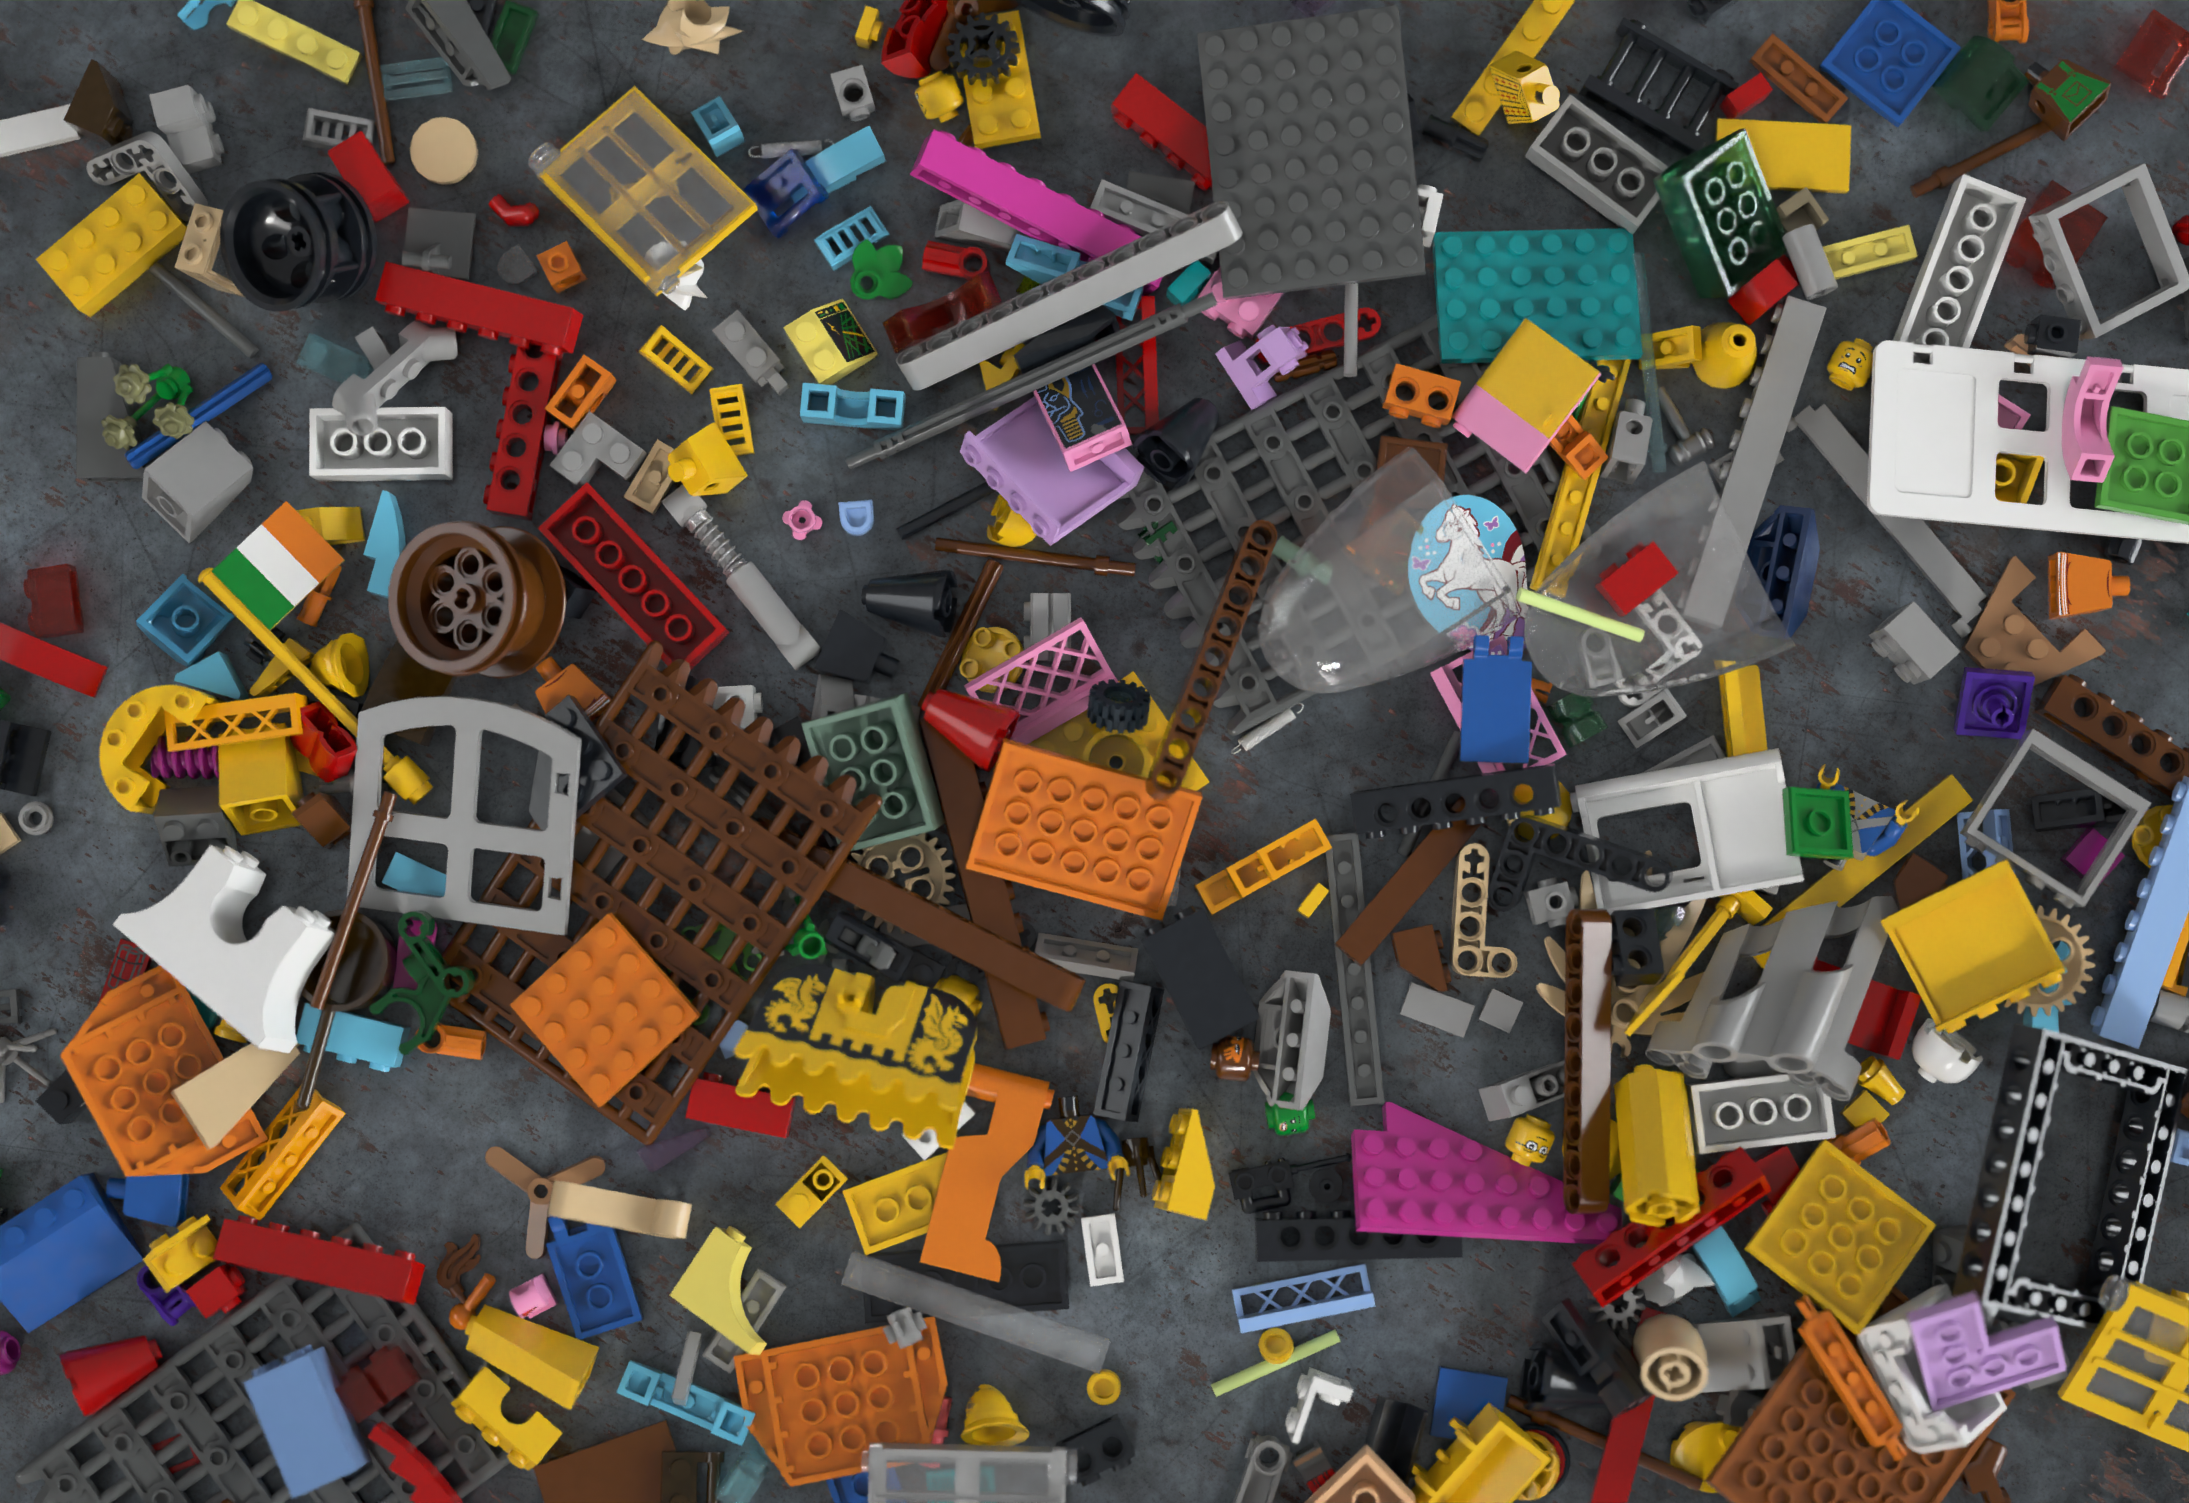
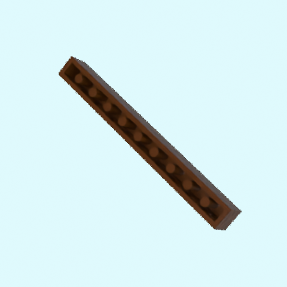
(984, 894)

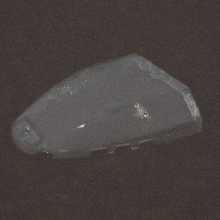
(1383, 586)
(1694, 626)

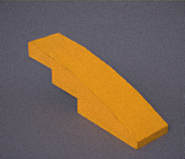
(1263, 867)

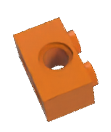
(580, 393)

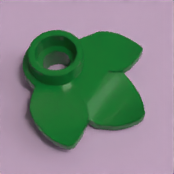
(882, 268)

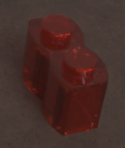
(54, 601)

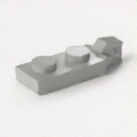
(751, 351)

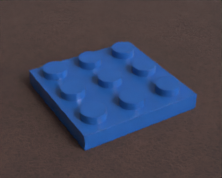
(1890, 58)

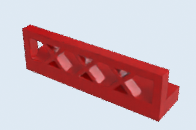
(1149, 375)

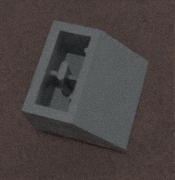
(191, 822)

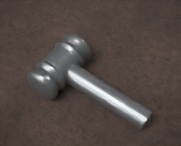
(1689, 444)

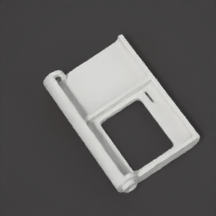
(1735, 821)

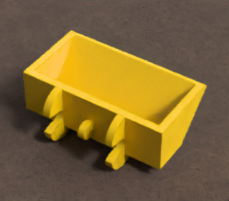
(1484, 1464)

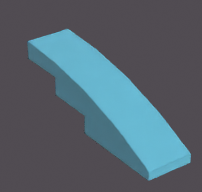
(1046, 261)

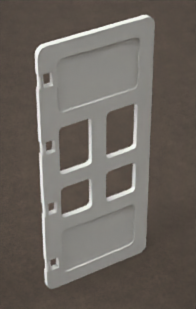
(1941, 435)

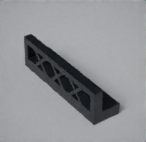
(1128, 1051)

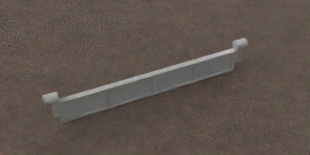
(1910, 534)

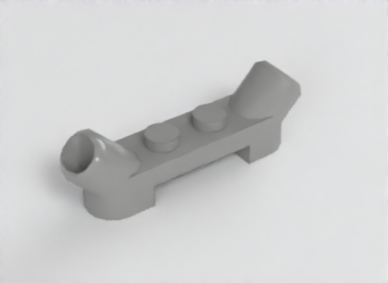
(418, 346)

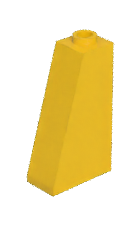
(532, 1353)

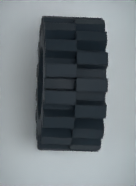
(1118, 706)

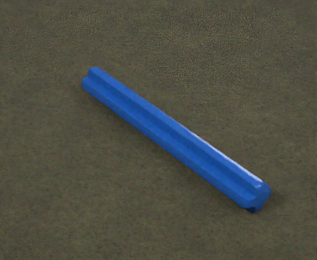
(202, 412)

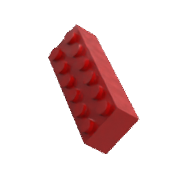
(632, 578)

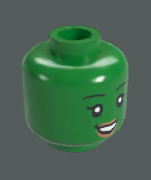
(1286, 1120)

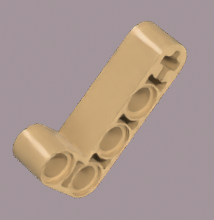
(1477, 911)
(619, 1210)

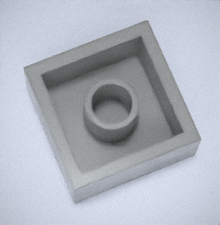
(374, 346)

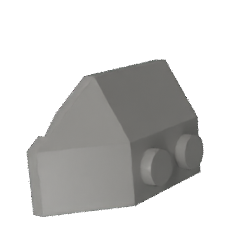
(1292, 1038)

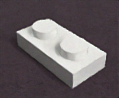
(1102, 1249)

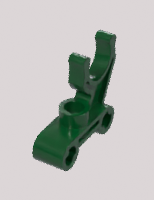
(433, 980)

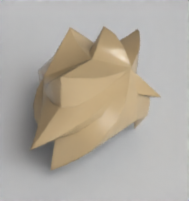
(691, 25)

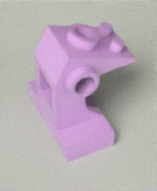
(1281, 349)

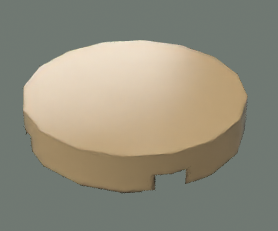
(443, 150)

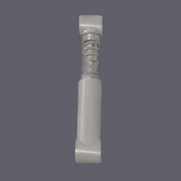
(745, 580)

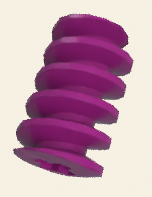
(190, 762)

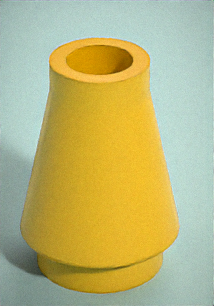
(1879, 1080)

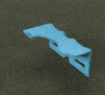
(200, 16)

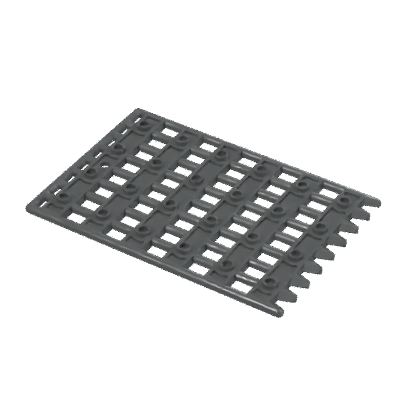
(1272, 444)
(235, 1359)

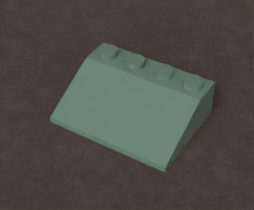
(887, 758)

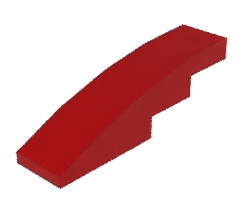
(414, 1467)

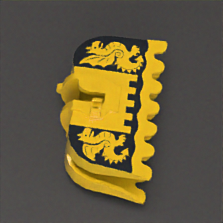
(826, 1045)

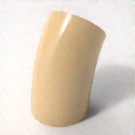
(1671, 1357)

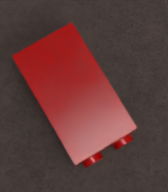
(1883, 1017)

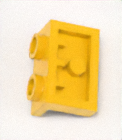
(183, 1254)

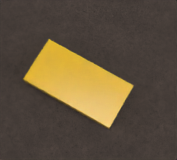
(1797, 153)

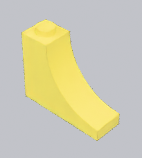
(713, 1288)

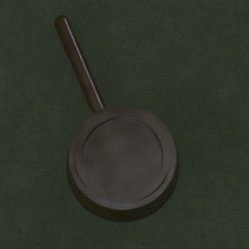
(360, 980)

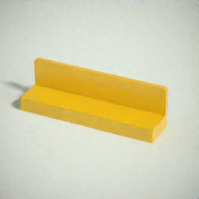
(1742, 711)

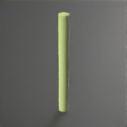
(1580, 615)
(1264, 1367)

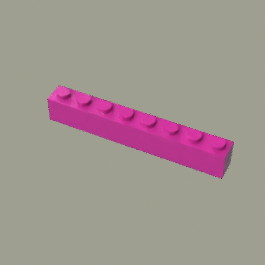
(1018, 200)

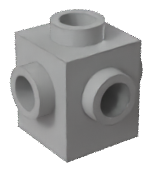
(1539, 905)

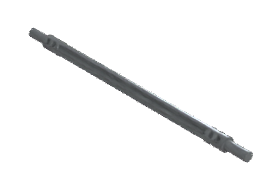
(1031, 380)

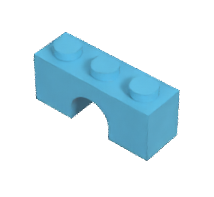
(853, 409)

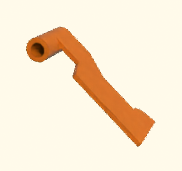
(975, 1168)

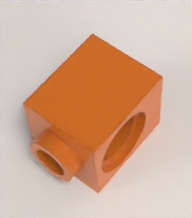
(561, 267)

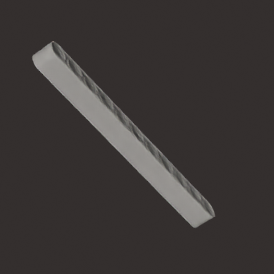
(1069, 295)

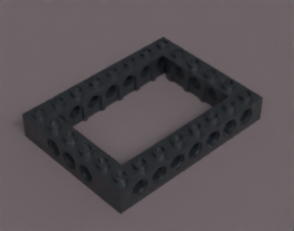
(2012, 1160)

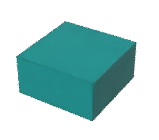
(1188, 284)

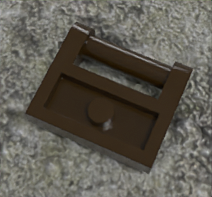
(680, 1475)

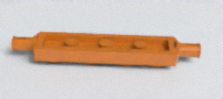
(1850, 1378)

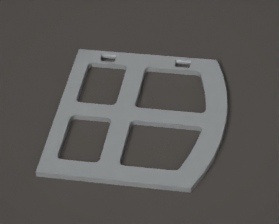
(462, 829)

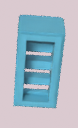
(834, 234)

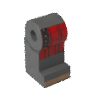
(1313, 1465)

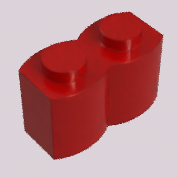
(324, 743)

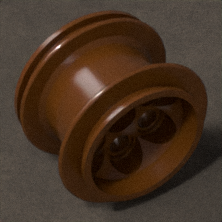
(444, 599)

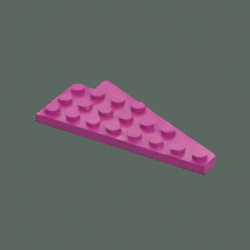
(1444, 1184)

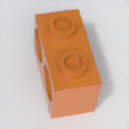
(1423, 386)

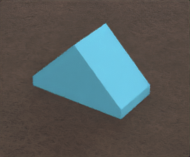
(718, 126)
(214, 675)

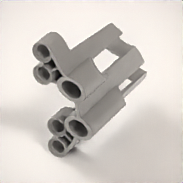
(1794, 1013)

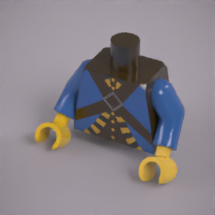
(1073, 1145)

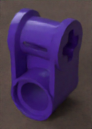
(164, 1301)

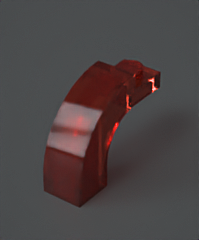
(926, 320)

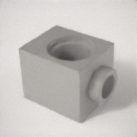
(848, 80)

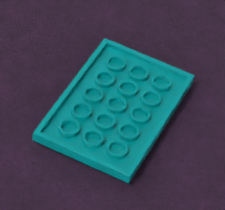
(1563, 281)

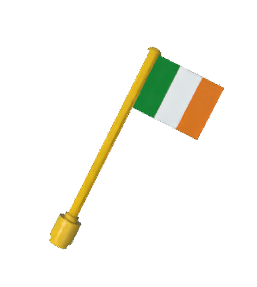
(265, 582)

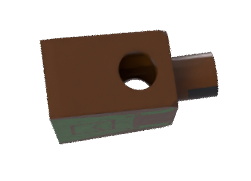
(2065, 95)

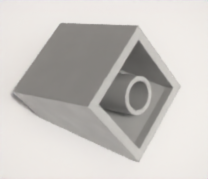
(196, 480)

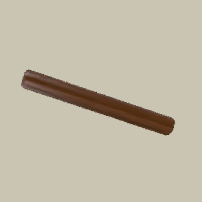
(963, 628)

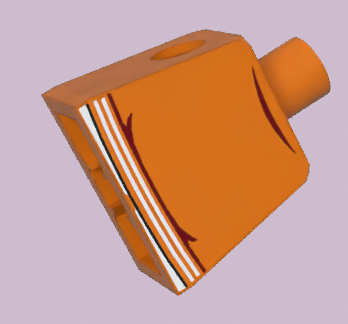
(2082, 585)
(570, 682)

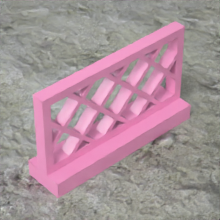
(1452, 691)
(1062, 705)

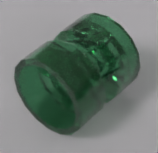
(1577, 718)

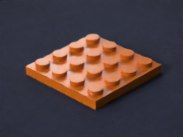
(605, 1010)

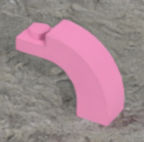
(2084, 420)

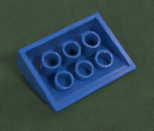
(62, 1252)

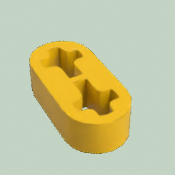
(1101, 1009)

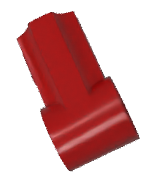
(952, 259)

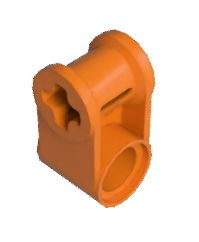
(2008, 20)

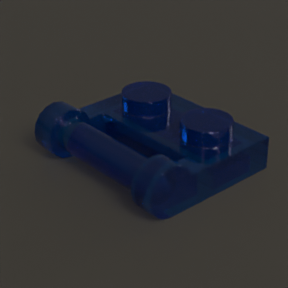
(778, 185)

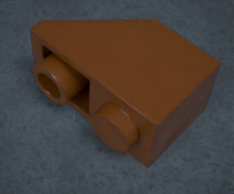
(323, 818)
(1917, 881)
(1418, 954)

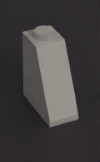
(969, 226)

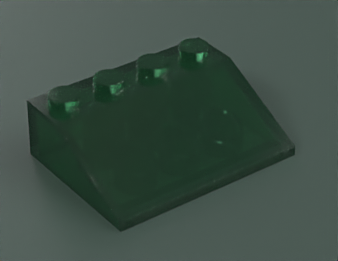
(1722, 215)

